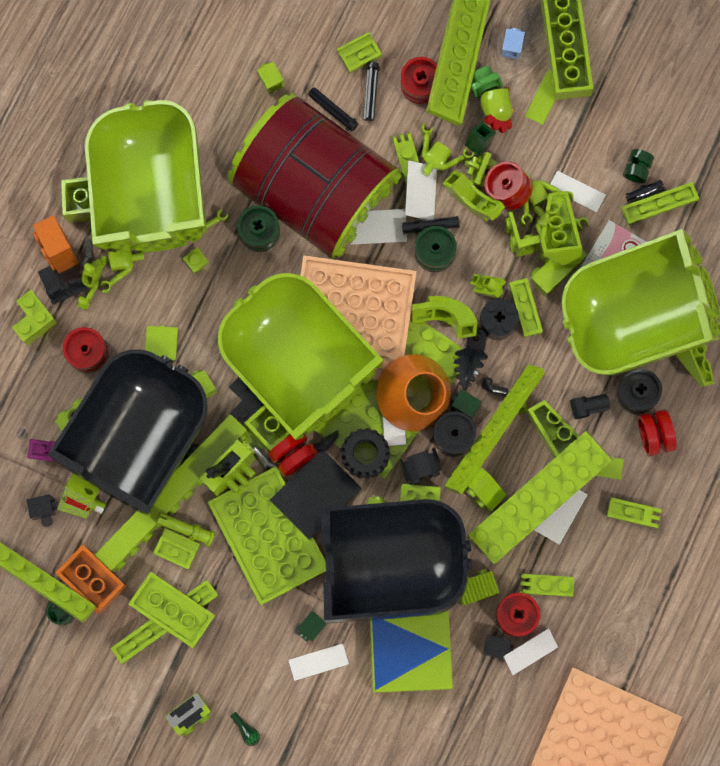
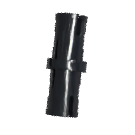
(645, 191)

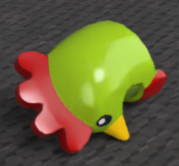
(497, 109)

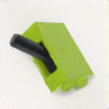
(230, 468)

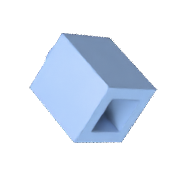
(513, 43)

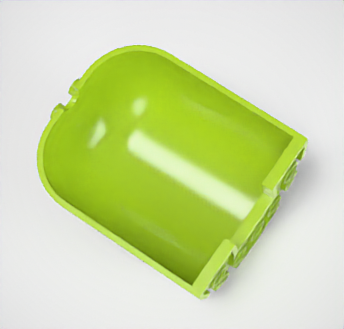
(144, 178)
(640, 306)
(296, 352)

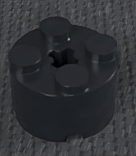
(508, 314)
(420, 466)

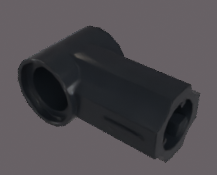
(583, 406)

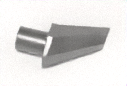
(87, 252)
(263, 458)

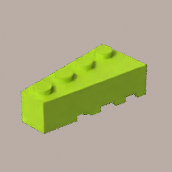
(551, 428)

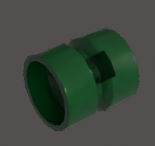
(638, 166)
(58, 615)

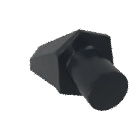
(326, 442)

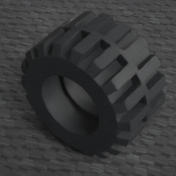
(365, 436)

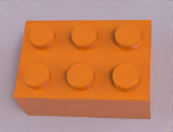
(55, 244)
(91, 579)

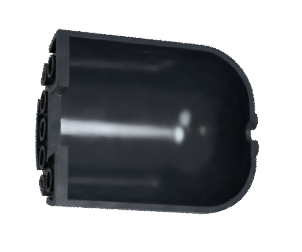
(133, 427)
(393, 560)

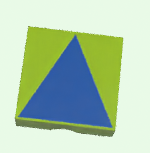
(411, 654)

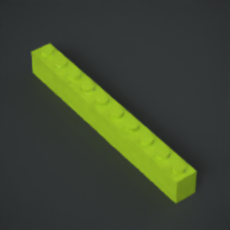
(180, 487)

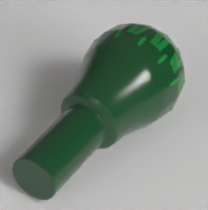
(249, 735)

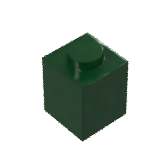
(480, 138)
(465, 403)
(311, 627)

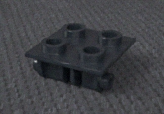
(62, 285)

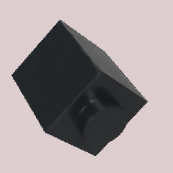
(42, 507)
(497, 647)

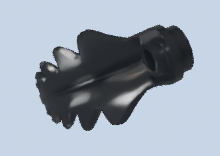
(470, 359)

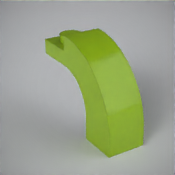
(471, 198)
(448, 311)

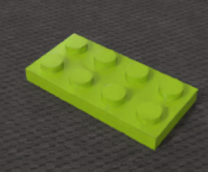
(171, 610)

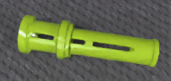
(194, 531)

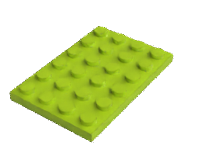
(264, 540)

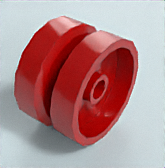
(414, 70)
(508, 184)
(77, 342)
(657, 432)
(292, 454)
(518, 603)

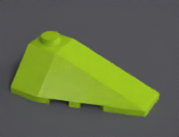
(560, 233)
(698, 365)

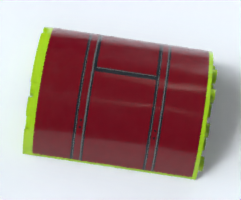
(311, 174)

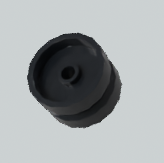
(646, 382)
(449, 444)

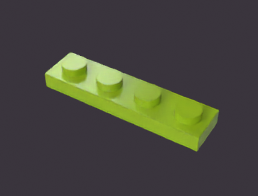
(660, 203)

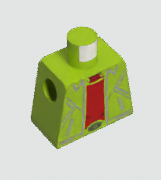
(80, 498)

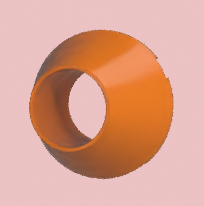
(393, 386)

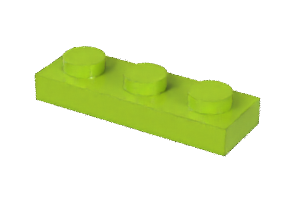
(526, 307)

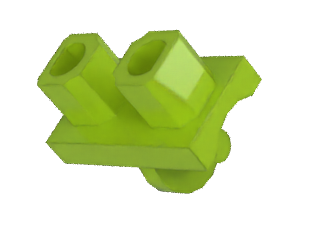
(477, 168)
(487, 285)

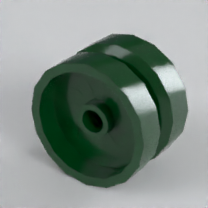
(435, 238)
(261, 239)

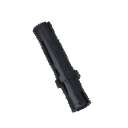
(420, 225)

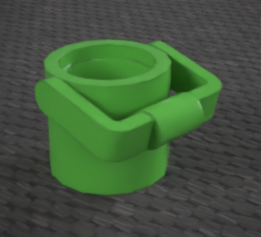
(484, 81)

